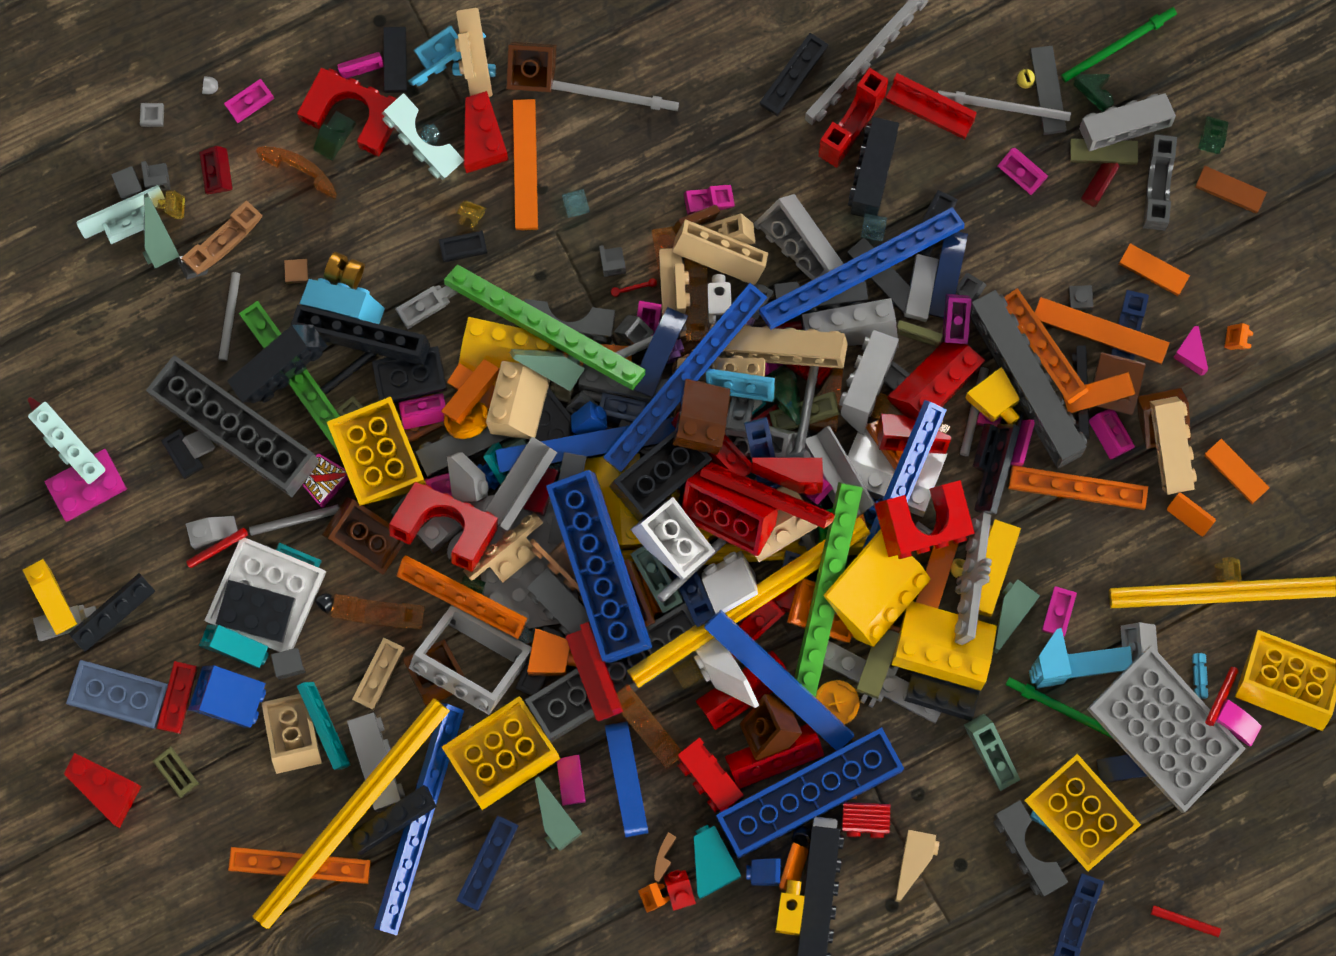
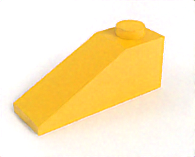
(50, 596)

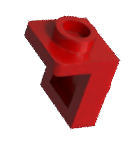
(679, 889)

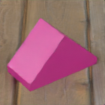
(650, 314)
(1192, 352)

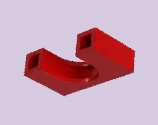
(331, 88)
(841, 137)
(425, 503)
(901, 534)

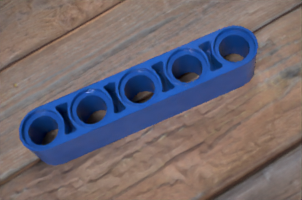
(626, 779)

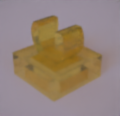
(173, 204)
(471, 211)
(1231, 568)

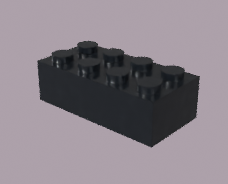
(874, 168)
(277, 364)
(657, 476)

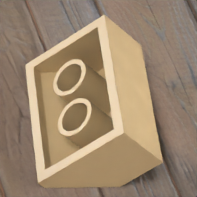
(517, 401)
(787, 529)

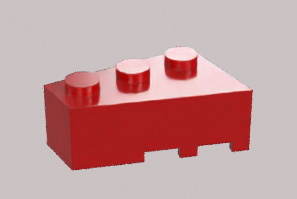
(482, 134)
(709, 777)
(104, 788)

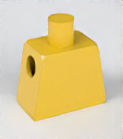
(995, 397)
(790, 920)

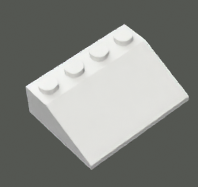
(877, 472)

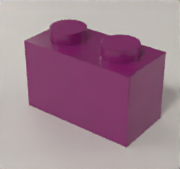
(956, 318)

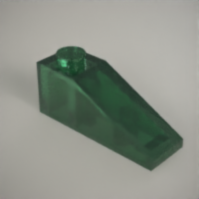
(786, 393)

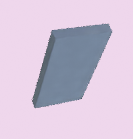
(117, 694)

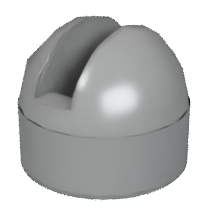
(210, 85)

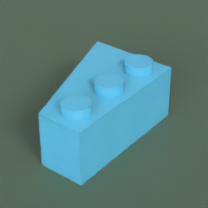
(342, 300)

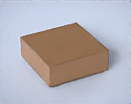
(296, 271)

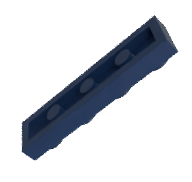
(487, 863)

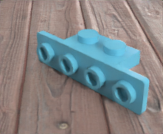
(435, 54)

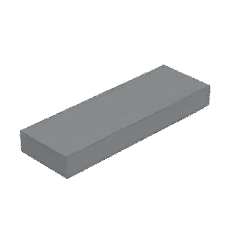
(921, 287)

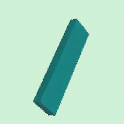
(323, 725)

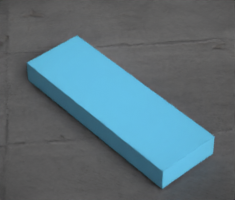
(743, 384)
(1100, 662)

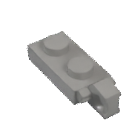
(424, 305)
(44, 629)

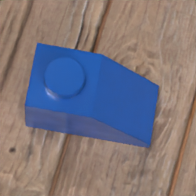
(764, 872)

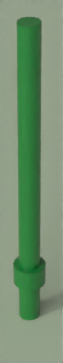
(1154, 23)
(1028, 691)

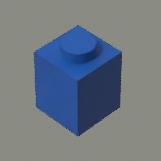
(589, 419)

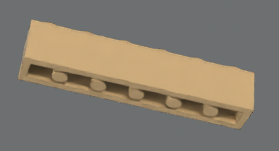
(789, 346)

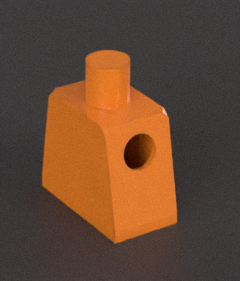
(549, 655)

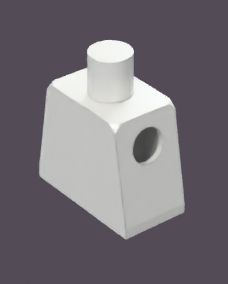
(718, 298)

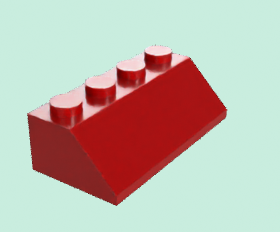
(936, 378)
(729, 514)

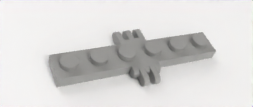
(973, 577)
(893, 688)

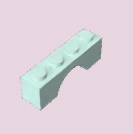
(402, 117)

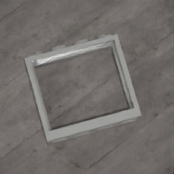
(457, 684)

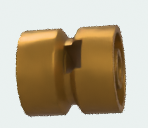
(345, 271)

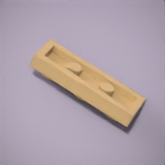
(378, 674)

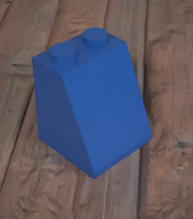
(227, 696)

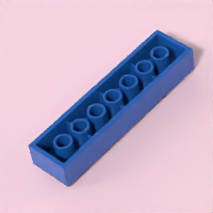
(599, 566)
(809, 793)

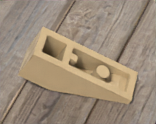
(735, 227)
(917, 854)

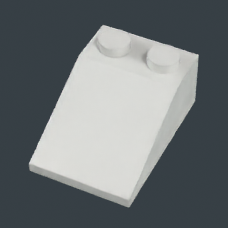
(673, 538)
(729, 582)
(724, 672)

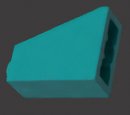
(234, 646)
(713, 862)

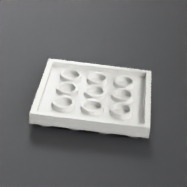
(275, 572)

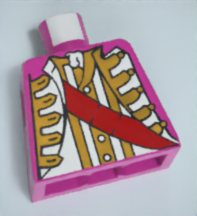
(325, 481)

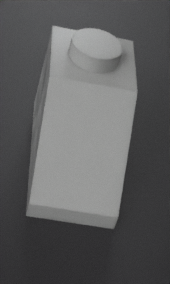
(466, 479)
(210, 531)

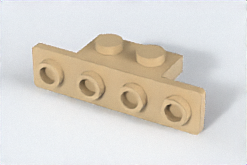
(473, 53)
(673, 282)
(736, 364)
(510, 552)

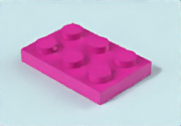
(76, 496)

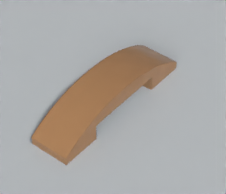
(223, 240)

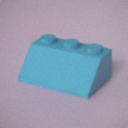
(1052, 664)

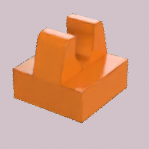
(1237, 336)
(652, 896)

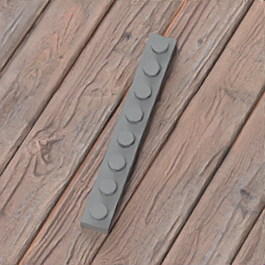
(861, 62)

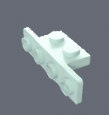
(121, 218)
(66, 442)

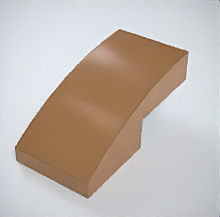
(662, 863)

